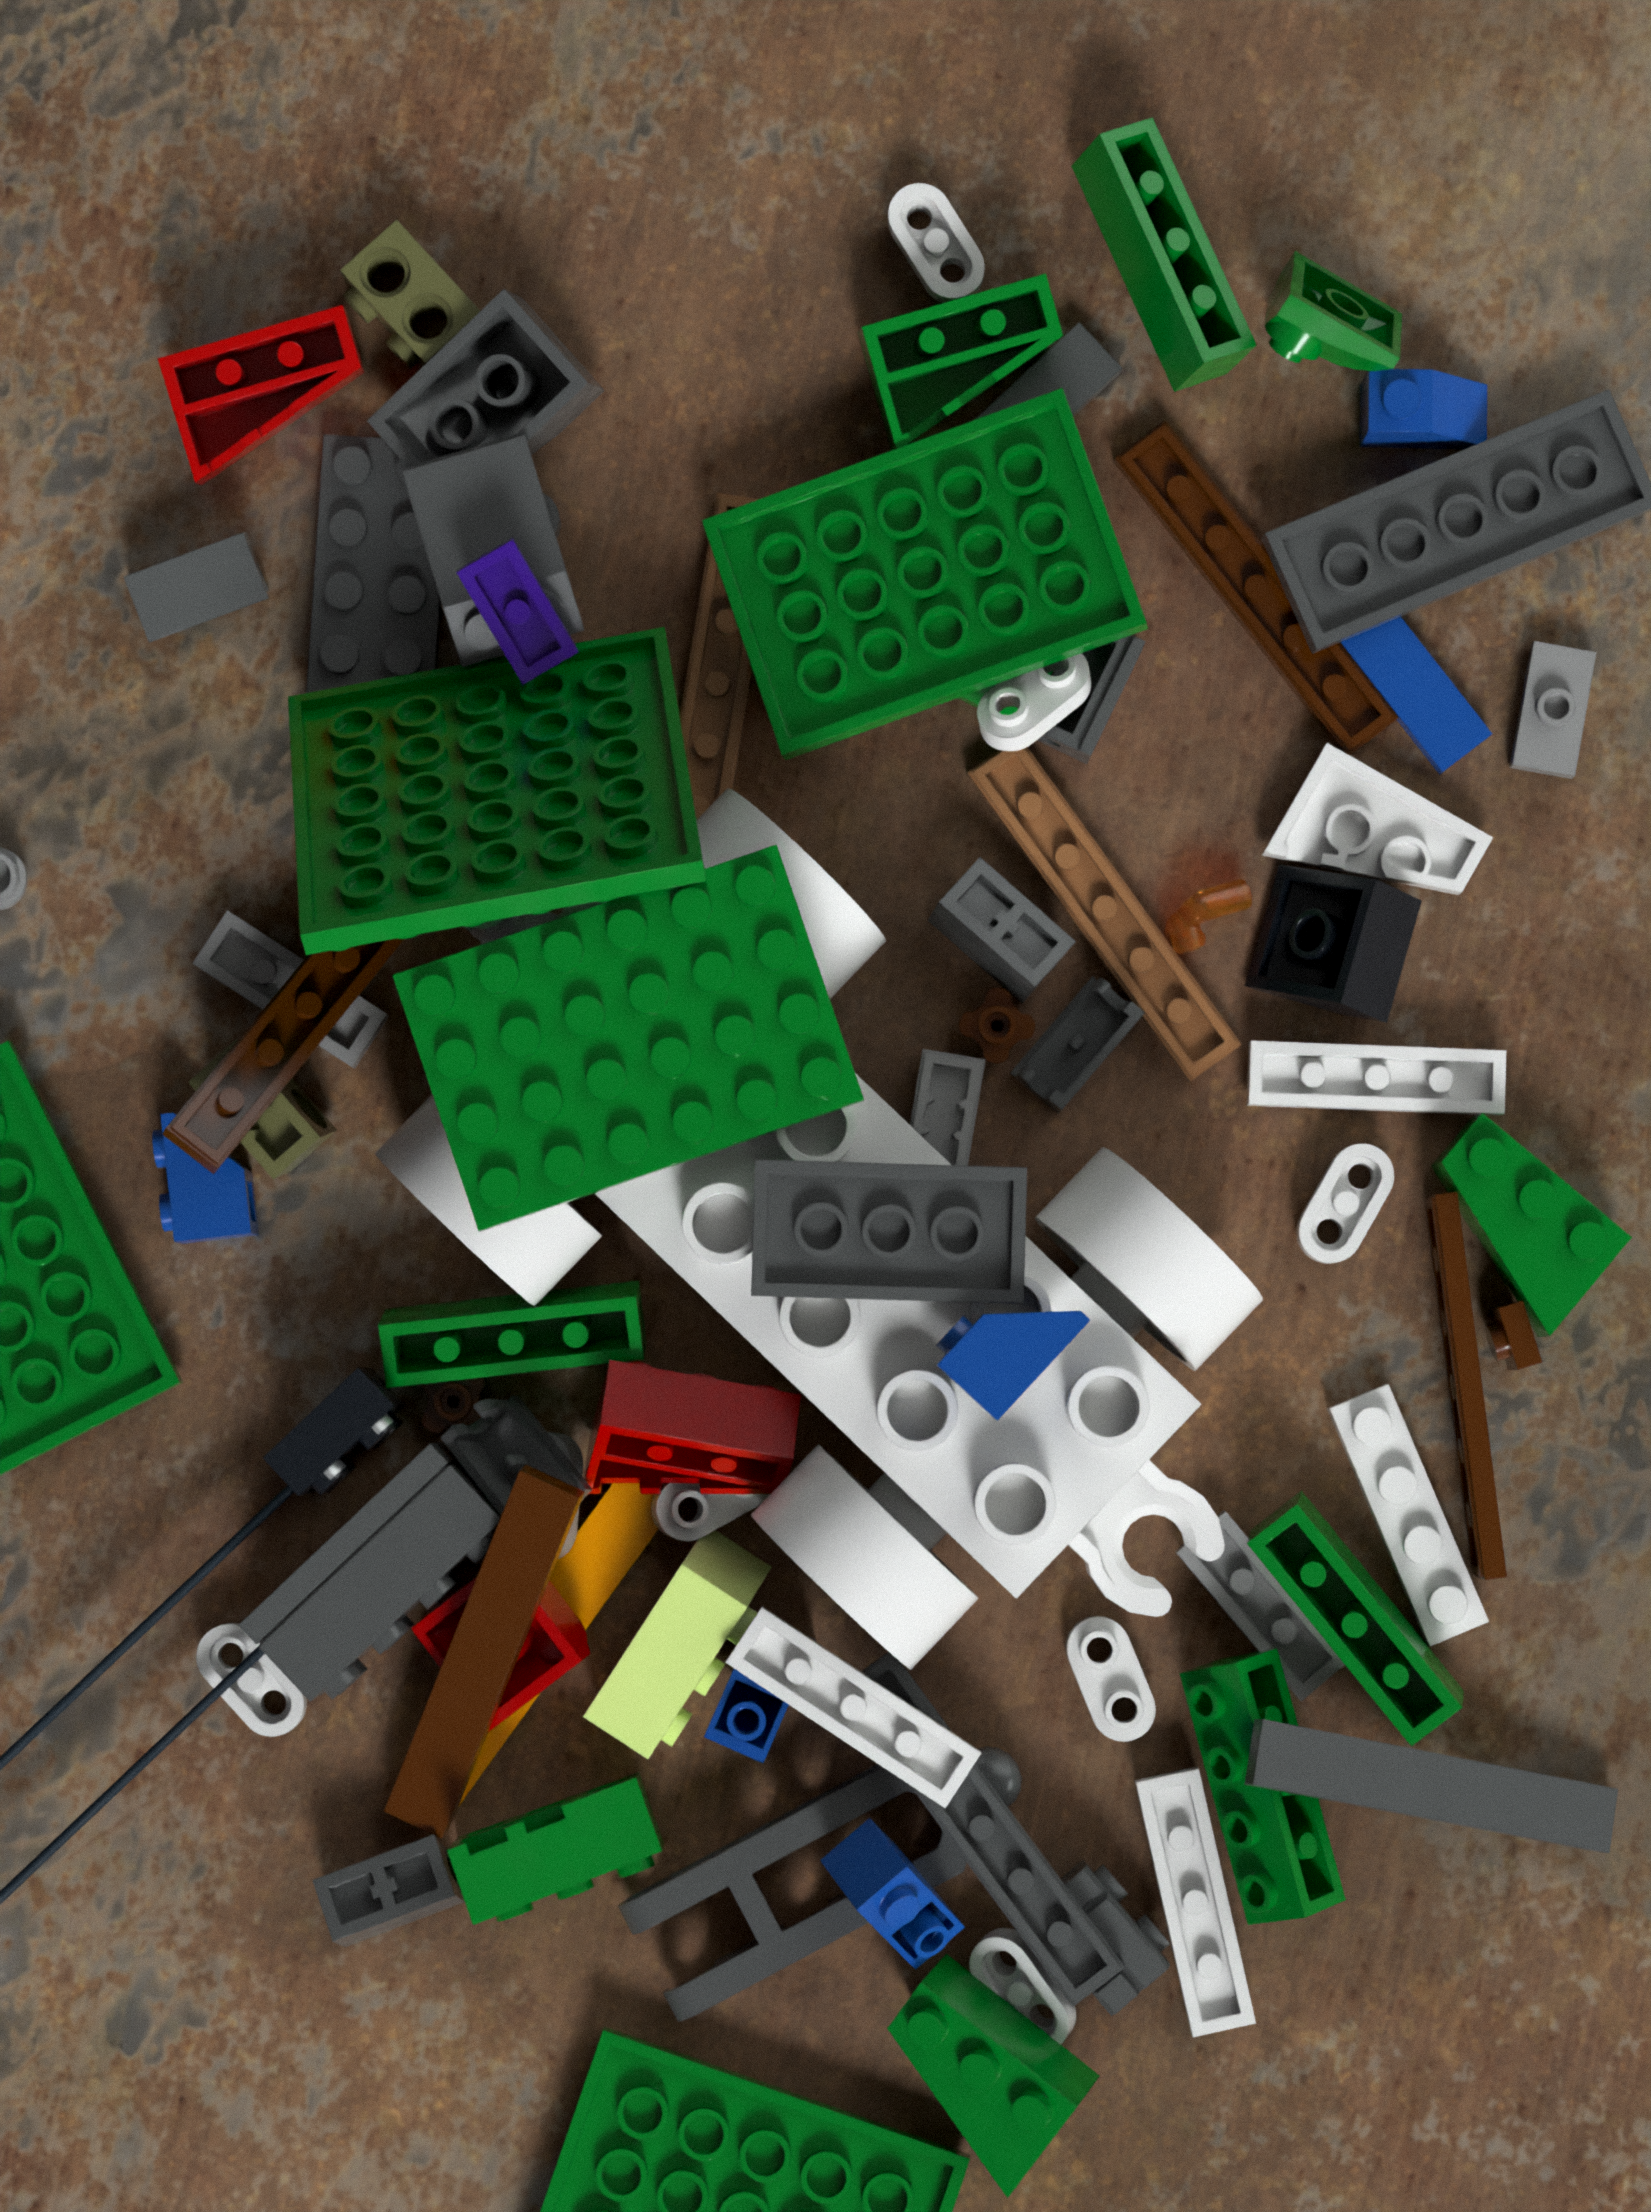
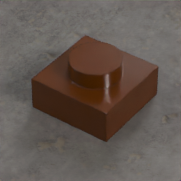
(1512, 1336)

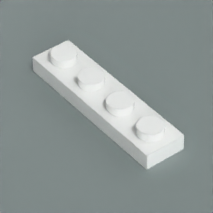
(1376, 1078)
(1408, 1515)
(853, 1707)
(1195, 1901)

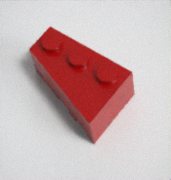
(256, 384)
(689, 1429)

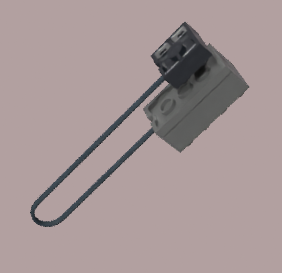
(351, 1589)

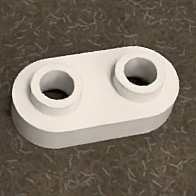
(938, 245)
(1040, 703)
(1344, 1204)
(712, 1510)
(1110, 1679)
(248, 1692)
(1022, 1984)

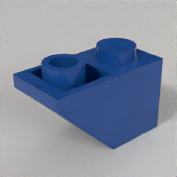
(203, 1203)
(746, 1717)
(892, 1894)

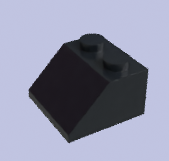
(1333, 942)

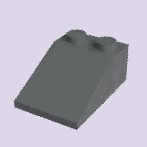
(486, 384)
(473, 505)

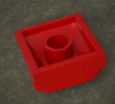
(549, 1651)

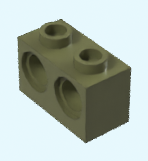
(422, 292)
(285, 1131)

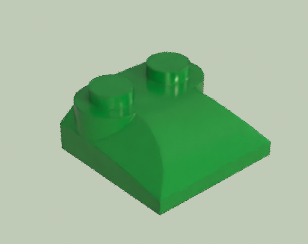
(1329, 318)

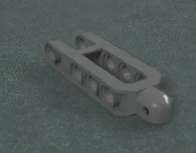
(738, 1860)

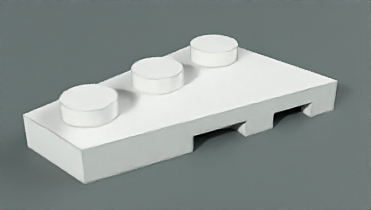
(1375, 829)

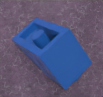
(1421, 410)
(1005, 1353)

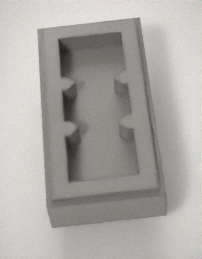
(1552, 709)
(947, 1102)

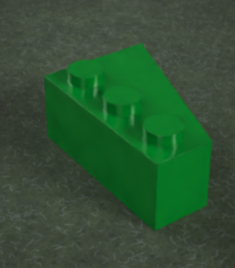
(953, 351)
(1529, 1220)
(556, 1849)
(990, 2069)

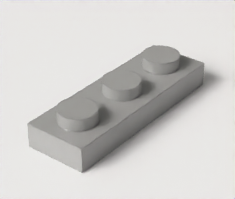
(260, 967)
(1264, 1610)

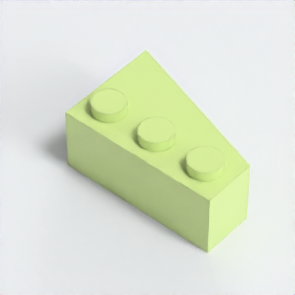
(679, 1645)

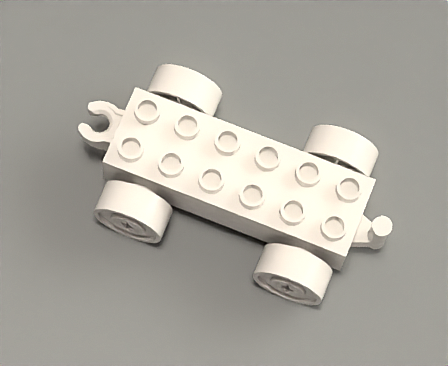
(1011, 1491)

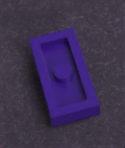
(517, 611)

